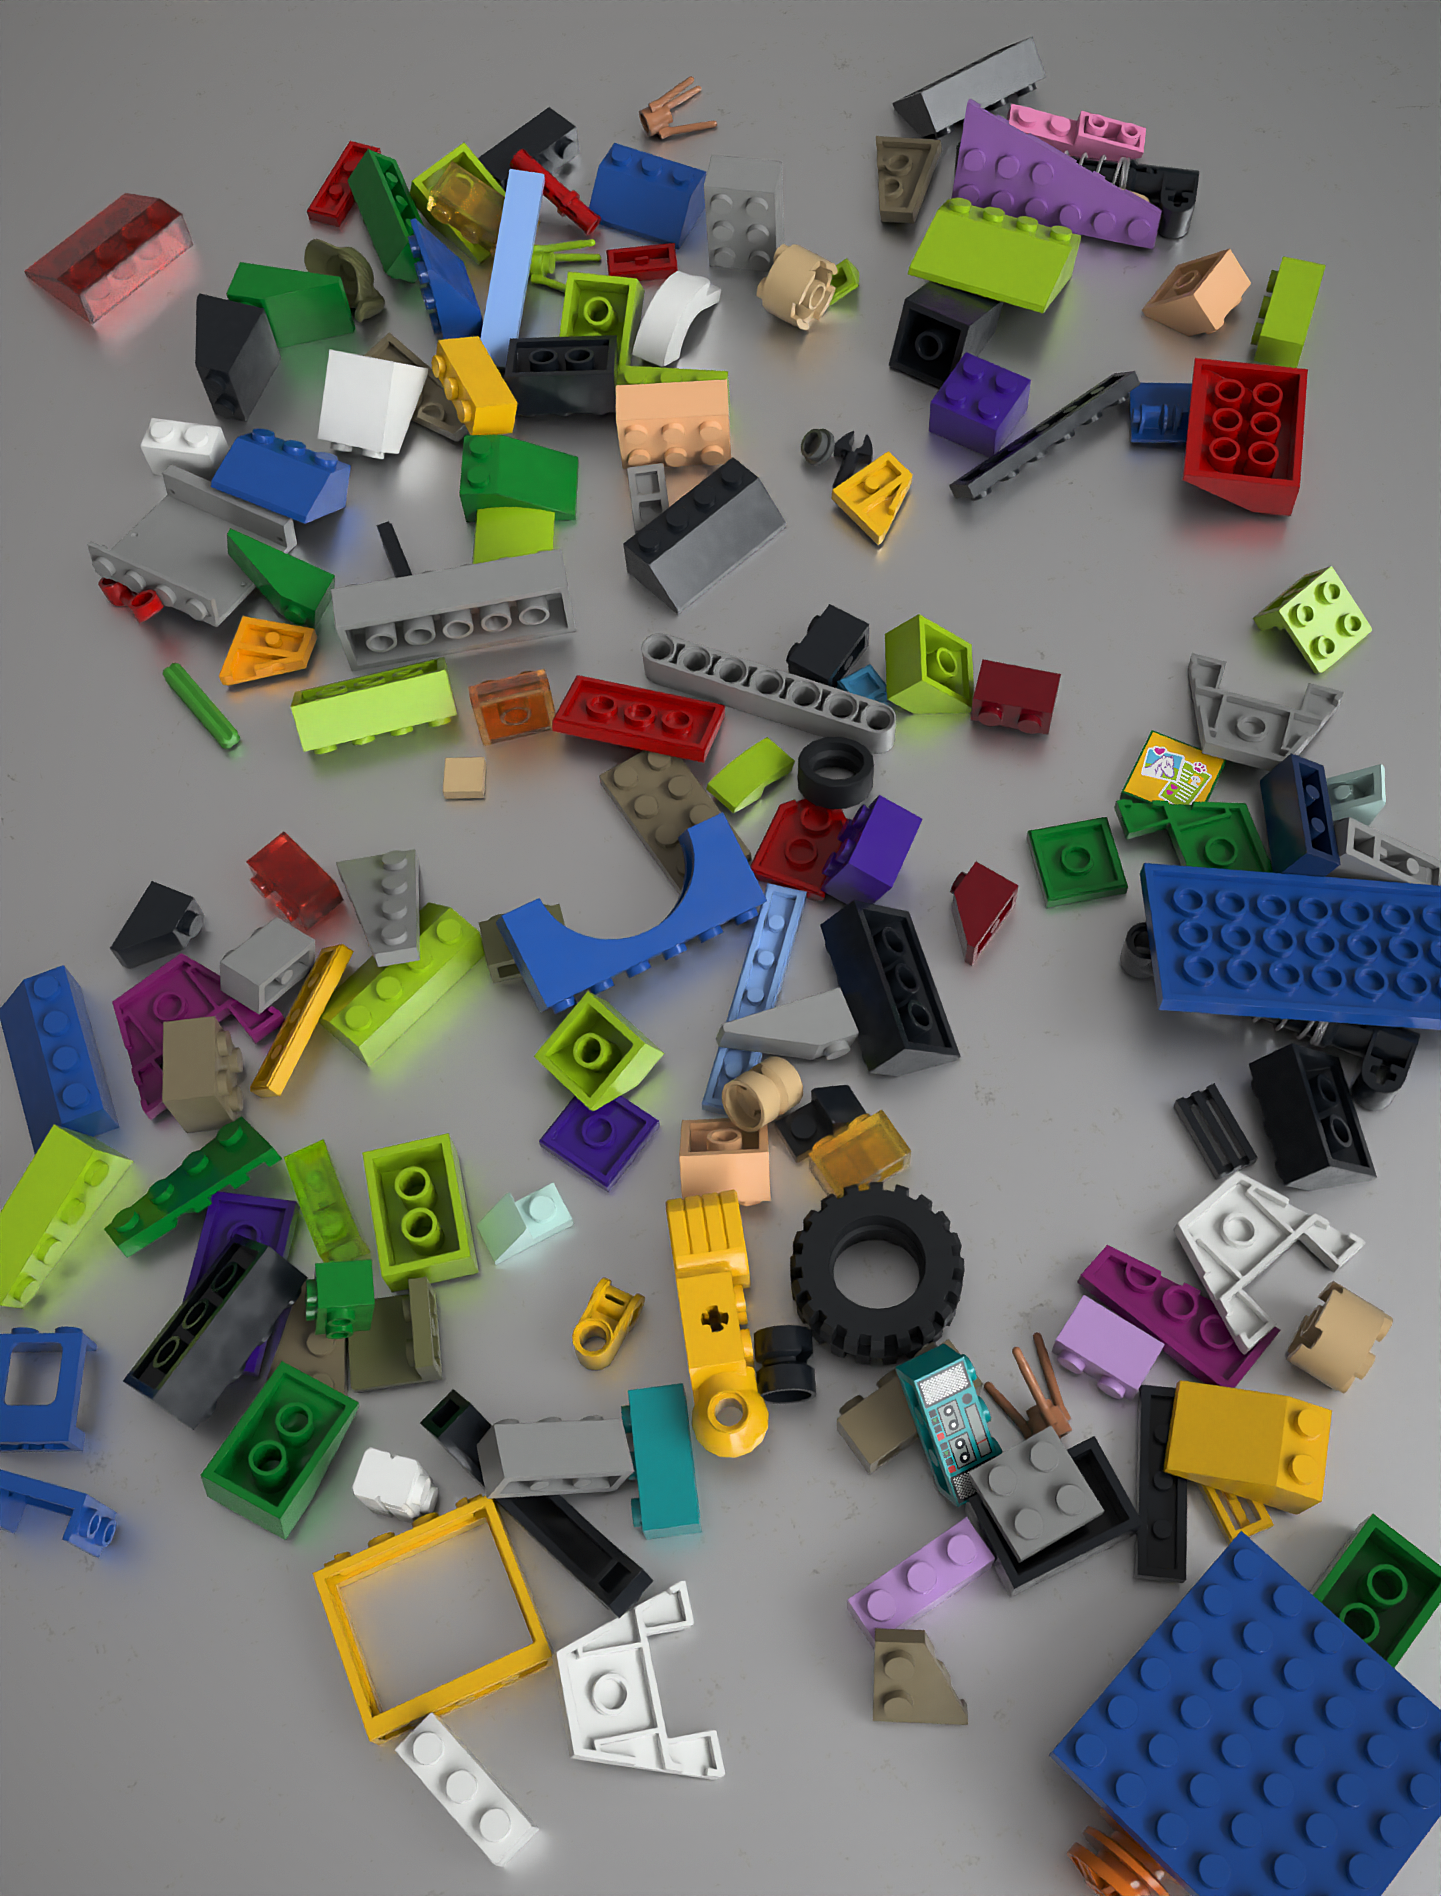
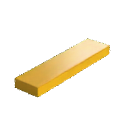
(301, 1021)

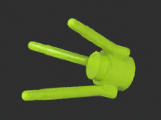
(544, 260)

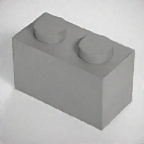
(267, 965)

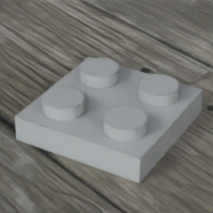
(1035, 1493)

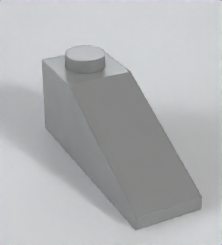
(1378, 857)
(799, 1029)

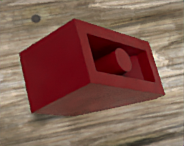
(979, 907)

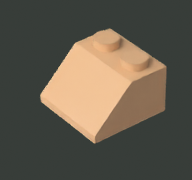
(1199, 294)
(724, 1158)

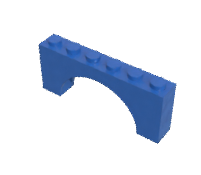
(565, 963)

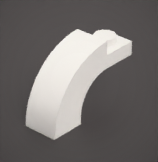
(670, 316)

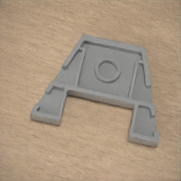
(1251, 728)

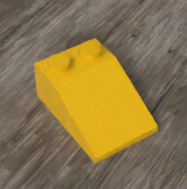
(1249, 1444)

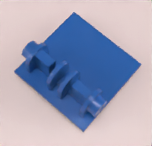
(1160, 412)

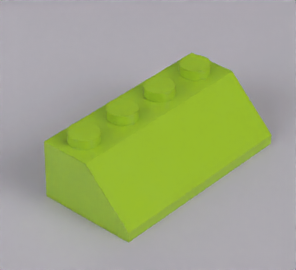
(374, 705)
(385, 1001)

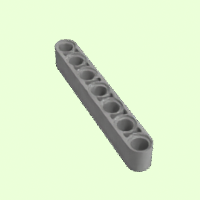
(754, 679)

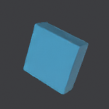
(865, 683)

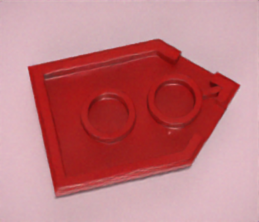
(799, 846)

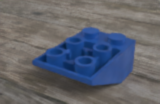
(447, 286)

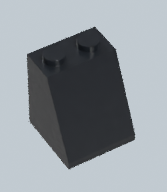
(939, 328)
(233, 354)

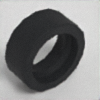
(835, 792)

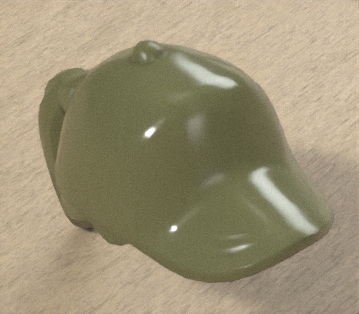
(355, 275)

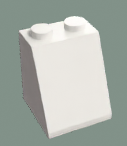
(368, 403)

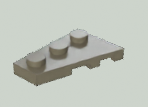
(904, 175)
(312, 1353)

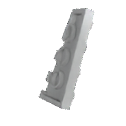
(386, 903)

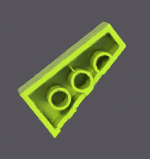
(51, 1207)

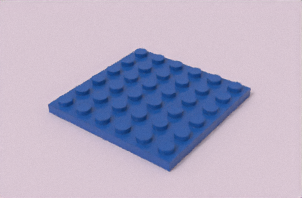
(1262, 1743)

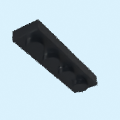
(1160, 1495)

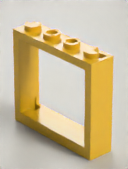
(391, 1549)

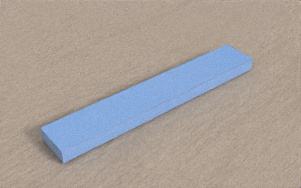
(512, 263)
(758, 981)

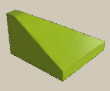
(845, 280)

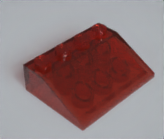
(112, 255)

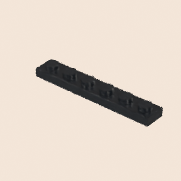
(1053, 430)

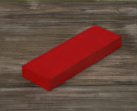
(335, 195)

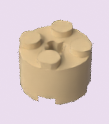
(797, 285)
(1338, 1337)

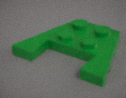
(1202, 833)

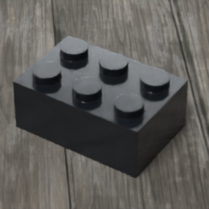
(1113, 1526)

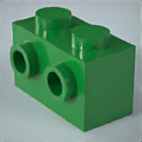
(340, 1298)

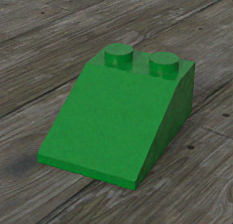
(296, 302)
(516, 474)
(280, 1450)

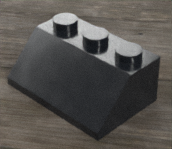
(563, 374)
(1310, 1119)

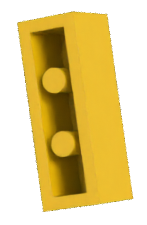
(474, 386)

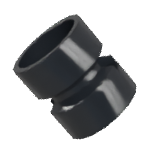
(784, 1360)

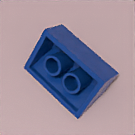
(648, 195)
(283, 476)

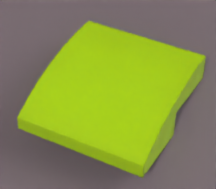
(511, 532)

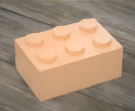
(673, 423)

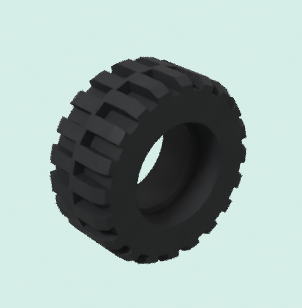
(885, 1217)

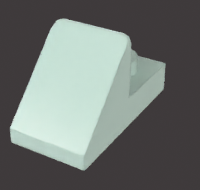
(1358, 794)
(521, 1224)

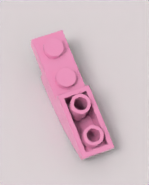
(1088, 134)

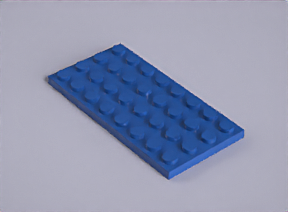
(1294, 946)

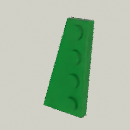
(190, 1187)

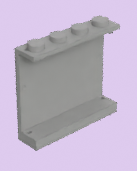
(184, 548)

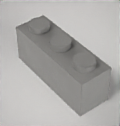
(554, 1457)

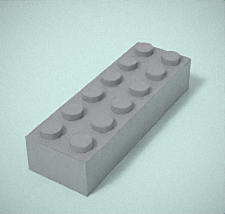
(453, 610)

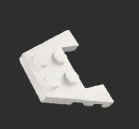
(1239, 1235)
(613, 1694)

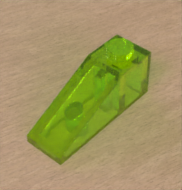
(325, 1204)

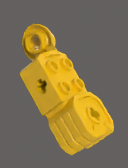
(710, 1285)

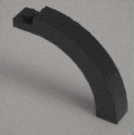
(547, 1518)

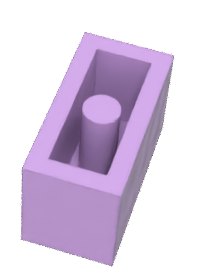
(1106, 1349)

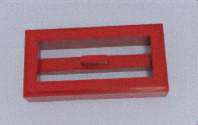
(641, 265)

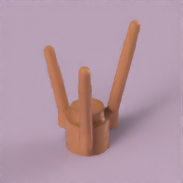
(658, 114)
(1045, 1412)

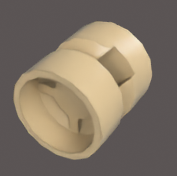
(762, 1093)

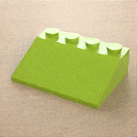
(996, 255)

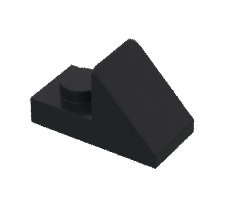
(827, 1114)

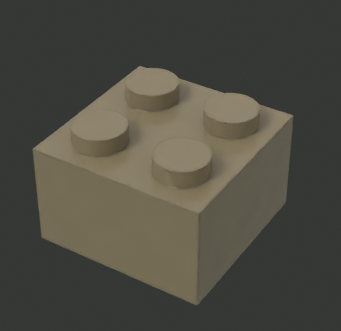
(201, 1074)

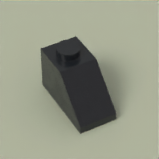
(158, 926)

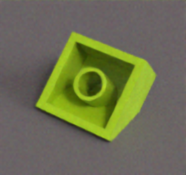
(928, 668)
(598, 1053)

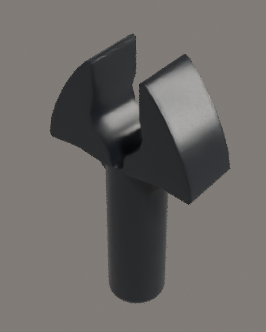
(843, 449)

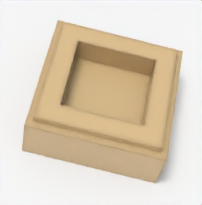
(464, 777)

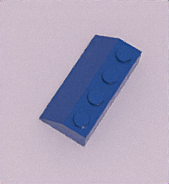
(56, 1057)

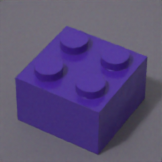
(979, 405)
(870, 852)

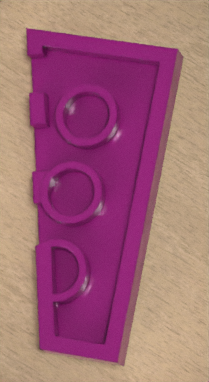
(1173, 1315)

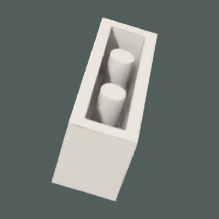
(466, 1790)

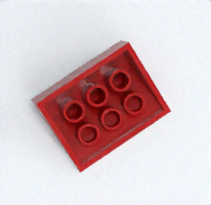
(1246, 433)

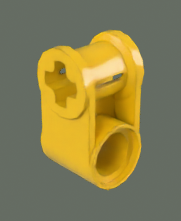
(609, 1316)

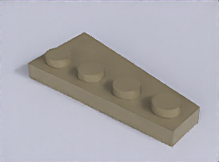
(432, 407)

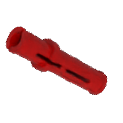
(564, 199)

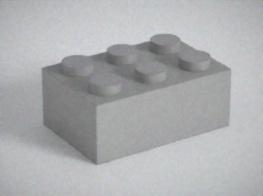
(743, 212)

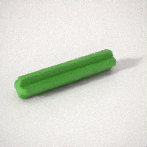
(201, 706)

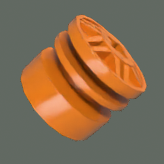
(1119, 1865)

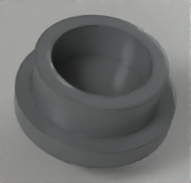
(817, 446)

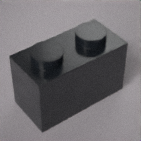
(830, 647)

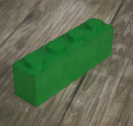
(386, 212)

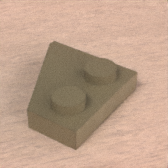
(912, 1682)

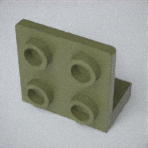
(400, 1342)

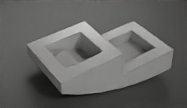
(647, 493)

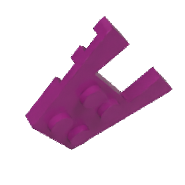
(174, 993)

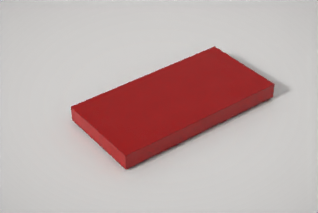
(639, 718)

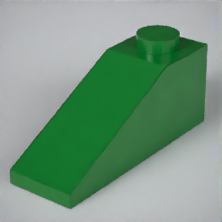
(288, 583)

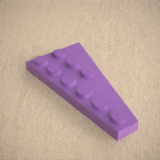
(1035, 180)

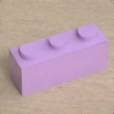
(921, 1581)

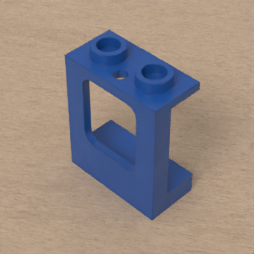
(50, 1425)
(90, 1523)

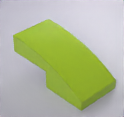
(749, 773)

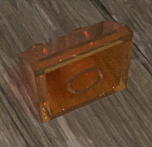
(512, 706)

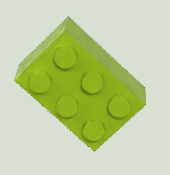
(419, 1212)

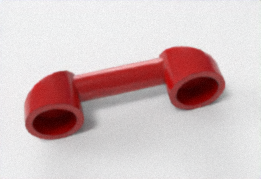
(142, 605)

